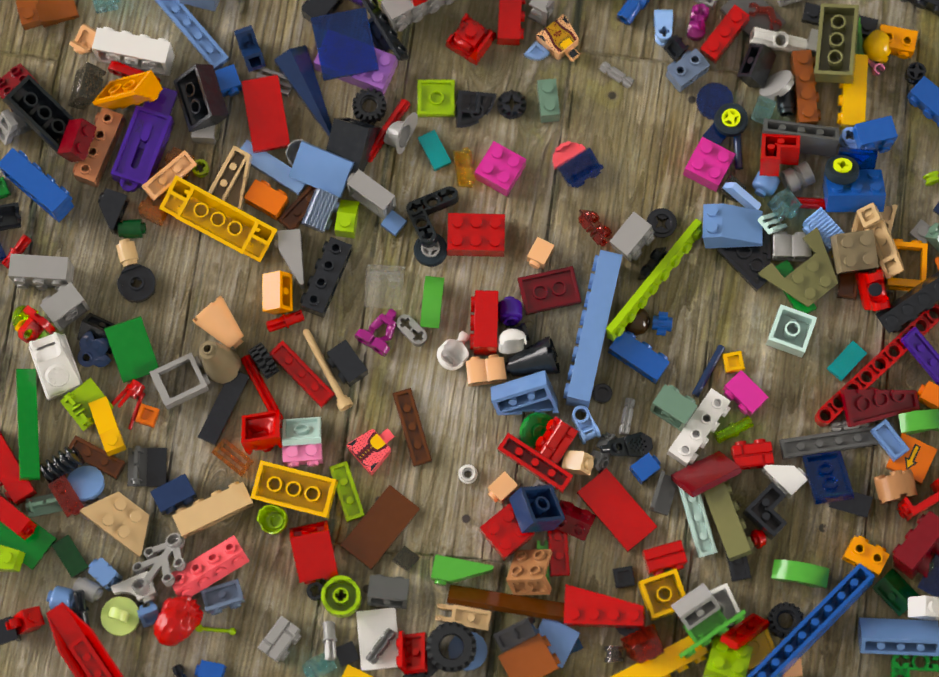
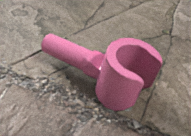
(873, 66)

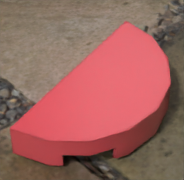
(565, 152)

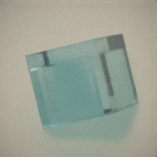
(763, 109)

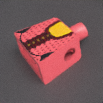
(371, 449)

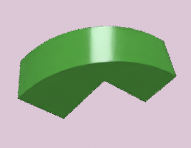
(432, 302)
(919, 421)
(800, 572)

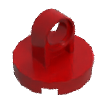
(36, 324)

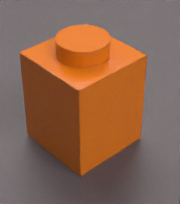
(929, 395)

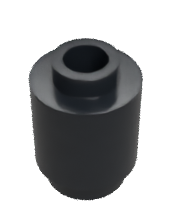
(786, 104)

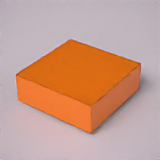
(147, 415)

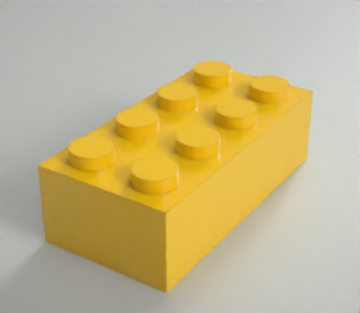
(294, 489)

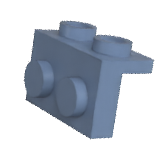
(222, 596)

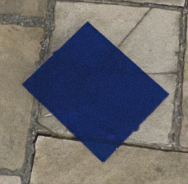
(344, 44)

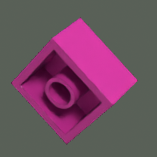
(709, 164)
(500, 168)

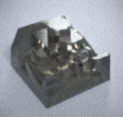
(86, 86)

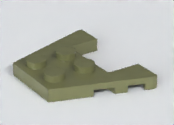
(808, 280)

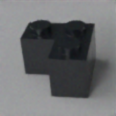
(762, 511)

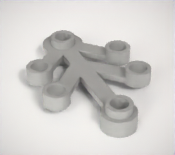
(173, 544)

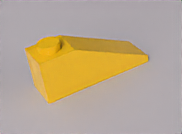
(107, 426)

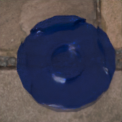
(711, 98)

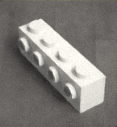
(698, 427)

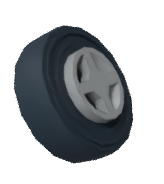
(426, 257)

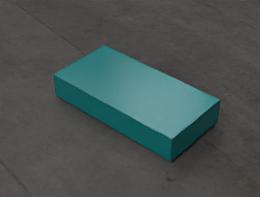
(434, 150)
(846, 361)

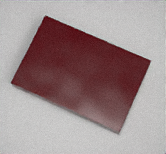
(549, 290)
(705, 474)

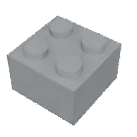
(64, 306)

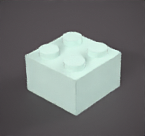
(791, 331)

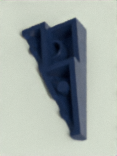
(299, 72)

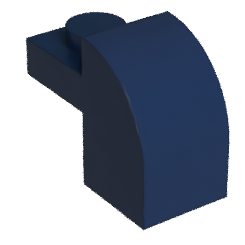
(249, 48)

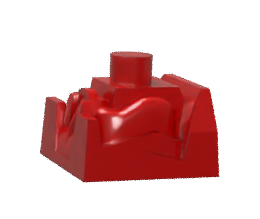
(470, 40)
(261, 431)

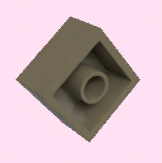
(854, 252)

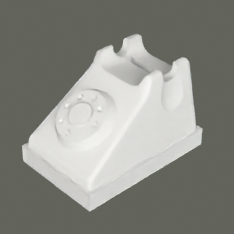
(55, 365)

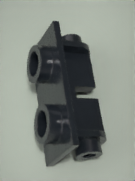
(656, 256)

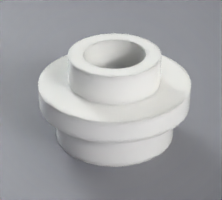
(465, 468)

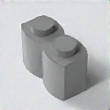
(789, 247)

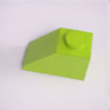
(346, 218)

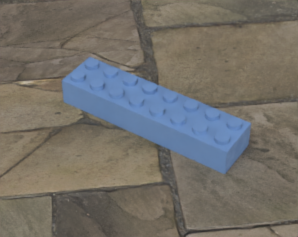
(594, 325)

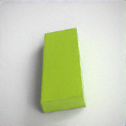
(347, 491)

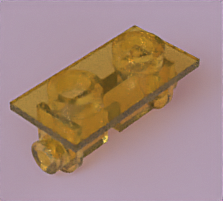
(464, 172)

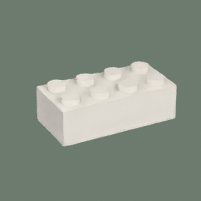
(133, 50)

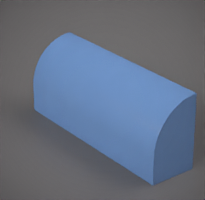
(898, 636)

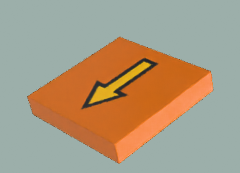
(917, 458)

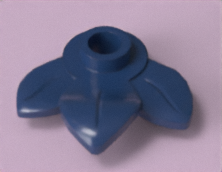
(95, 349)

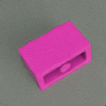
(745, 393)

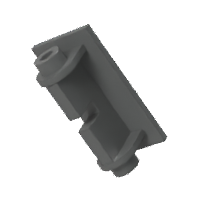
(602, 459)
(137, 466)

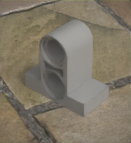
(11, 126)

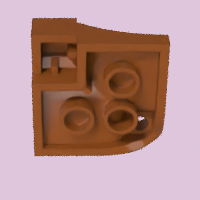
(45, 12)

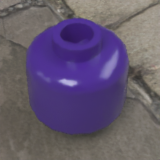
(510, 311)

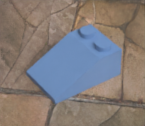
(731, 226)

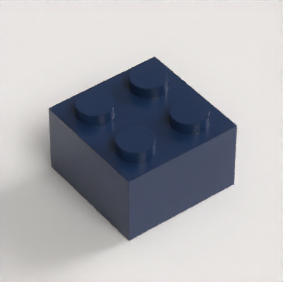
(537, 508)

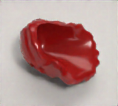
(177, 620)

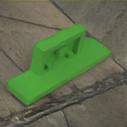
(714, 624)

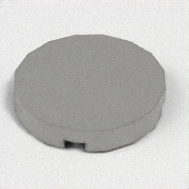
(778, 84)

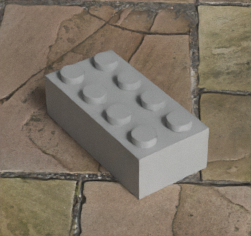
(402, 12)

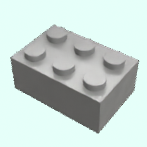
(632, 237)
(40, 271)

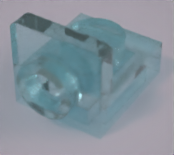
(318, 666)

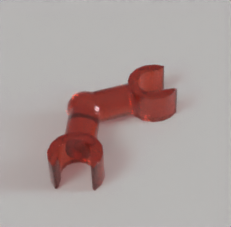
(769, 10)

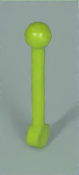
(232, 631)

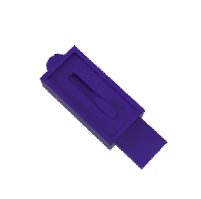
(145, 142)

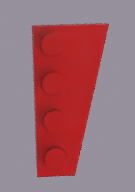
(594, 609)

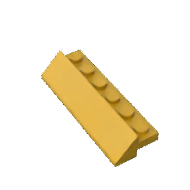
(218, 219)

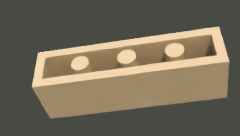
(213, 509)

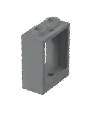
(371, 194)
(187, 395)

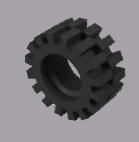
(369, 116)
(263, 360)
(779, 609)

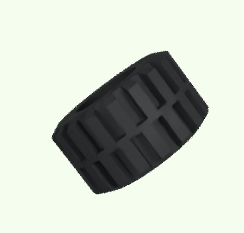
(439, 634)

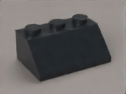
(200, 97)

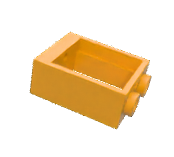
(901, 284)

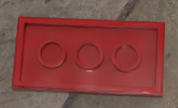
(265, 113)
(617, 510)

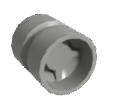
(799, 176)

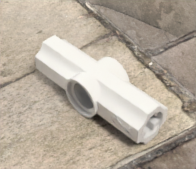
(788, 42)

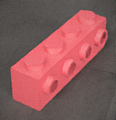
(209, 570)

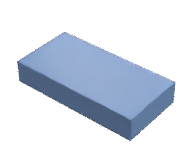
(741, 195)

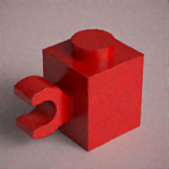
(26, 620)

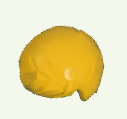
(877, 46)

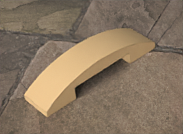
(885, 245)

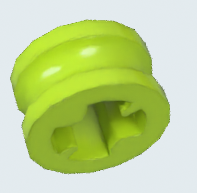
(206, 169)
(931, 178)

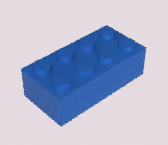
(36, 185)

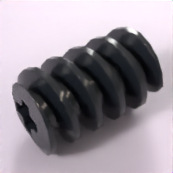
(61, 465)

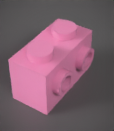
(302, 455)

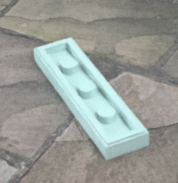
(698, 524)

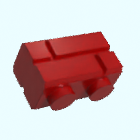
(555, 439)
(752, 455)
(665, 557)

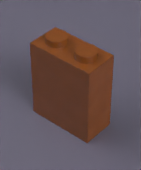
(530, 658)

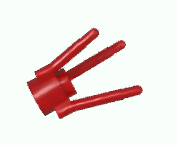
(133, 390)

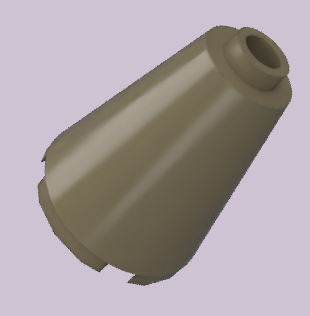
(219, 362)

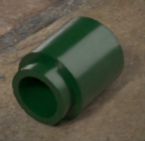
(132, 229)

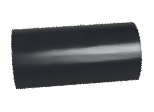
(39, 111)

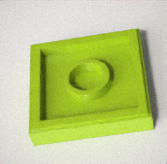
(436, 98)

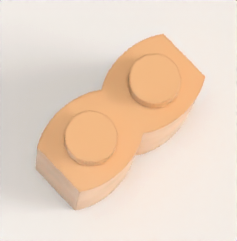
(485, 371)

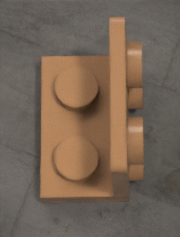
(529, 572)

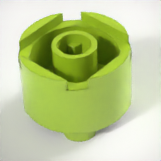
(349, 604)

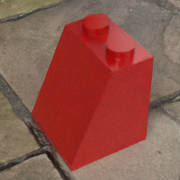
(313, 552)

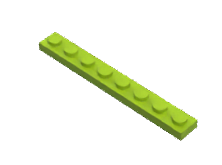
(651, 284)

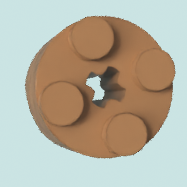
(895, 486)

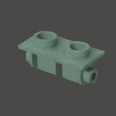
(42, 505)

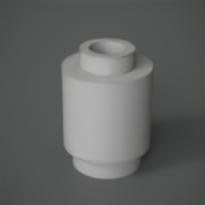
(91, 589)

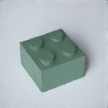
(673, 407)

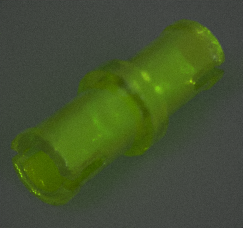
(733, 429)

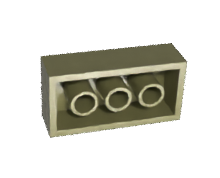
(837, 43)

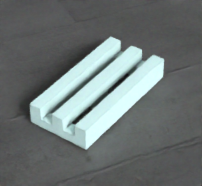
(773, 220)

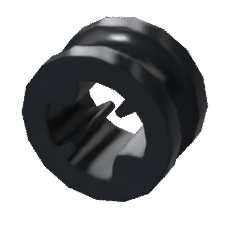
(310, 594)

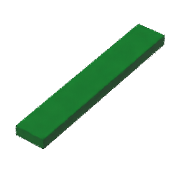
(27, 424)

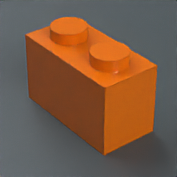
(266, 199)

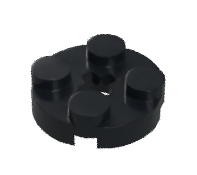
(127, 278)

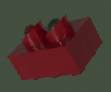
(918, 547)

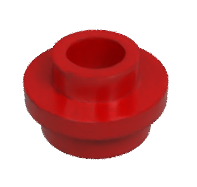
(758, 538)

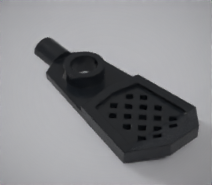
(625, 444)

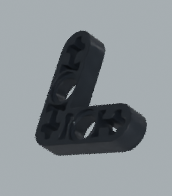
(422, 214)

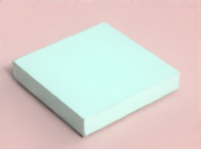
(301, 431)

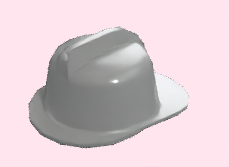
(400, 132)

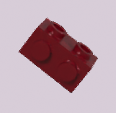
(77, 140)

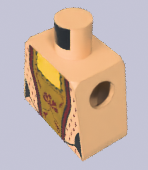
(559, 39)

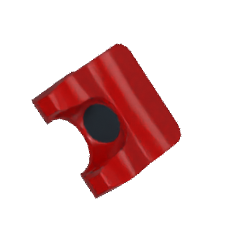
(872, 290)

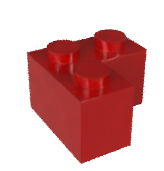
(778, 150)

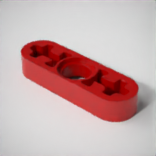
(122, 70)

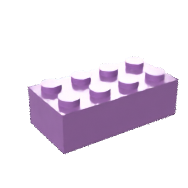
(377, 79)

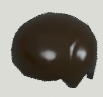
(640, 324)

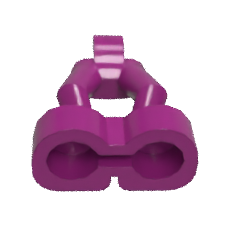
(696, 26)
(378, 344)

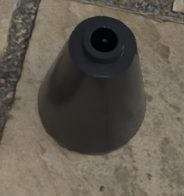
(534, 359)

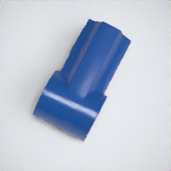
(630, 10)

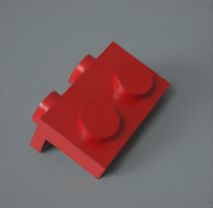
(412, 652)

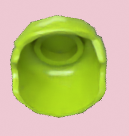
(272, 519)

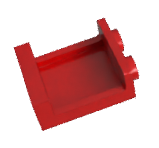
(908, 511)

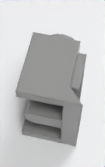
(541, 10)

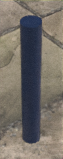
(738, 151)
(708, 371)

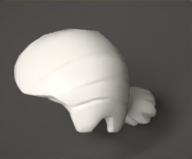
(453, 352)

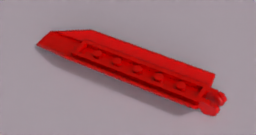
(80, 645)

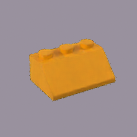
(129, 91)

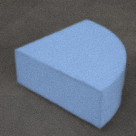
(536, 52)

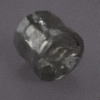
(613, 654)

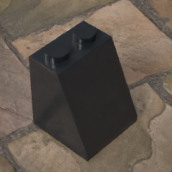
(352, 141)

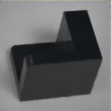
(7, 635)

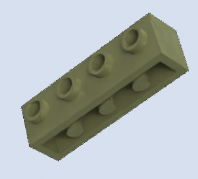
(727, 521)

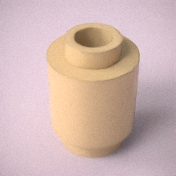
(127, 252)

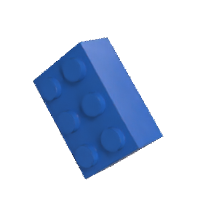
(851, 197)

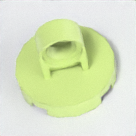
(120, 616)

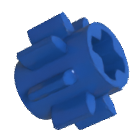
(662, 323)

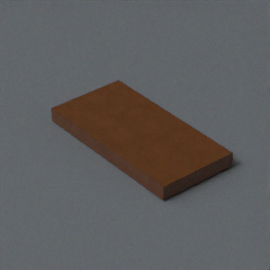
(380, 527)

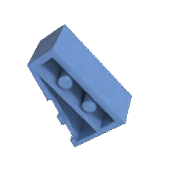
(525, 394)

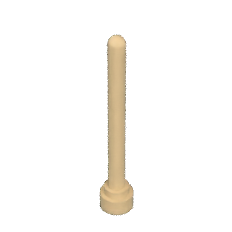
(343, 401)

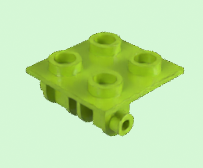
(77, 403)

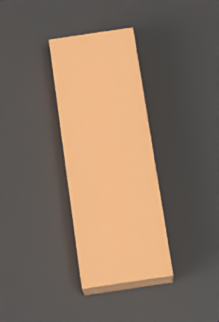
(162, 180)

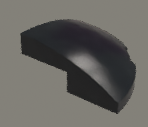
(472, 107)

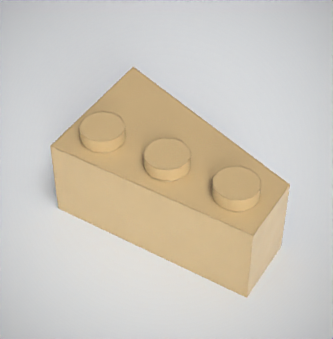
(233, 178)

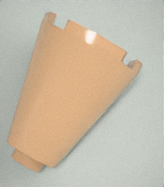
(220, 323)

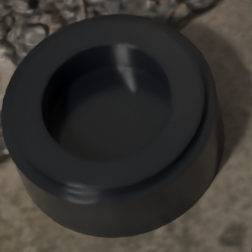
(602, 393)

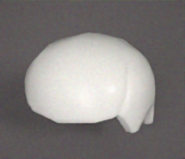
(511, 341)

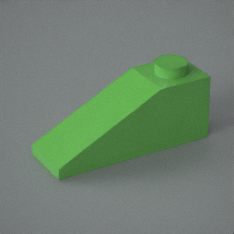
(454, 570)

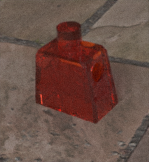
(643, 644)

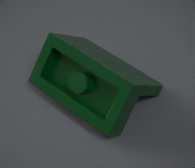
(895, 591)

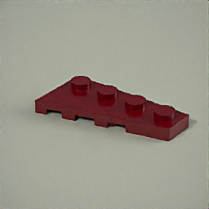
(872, 405)

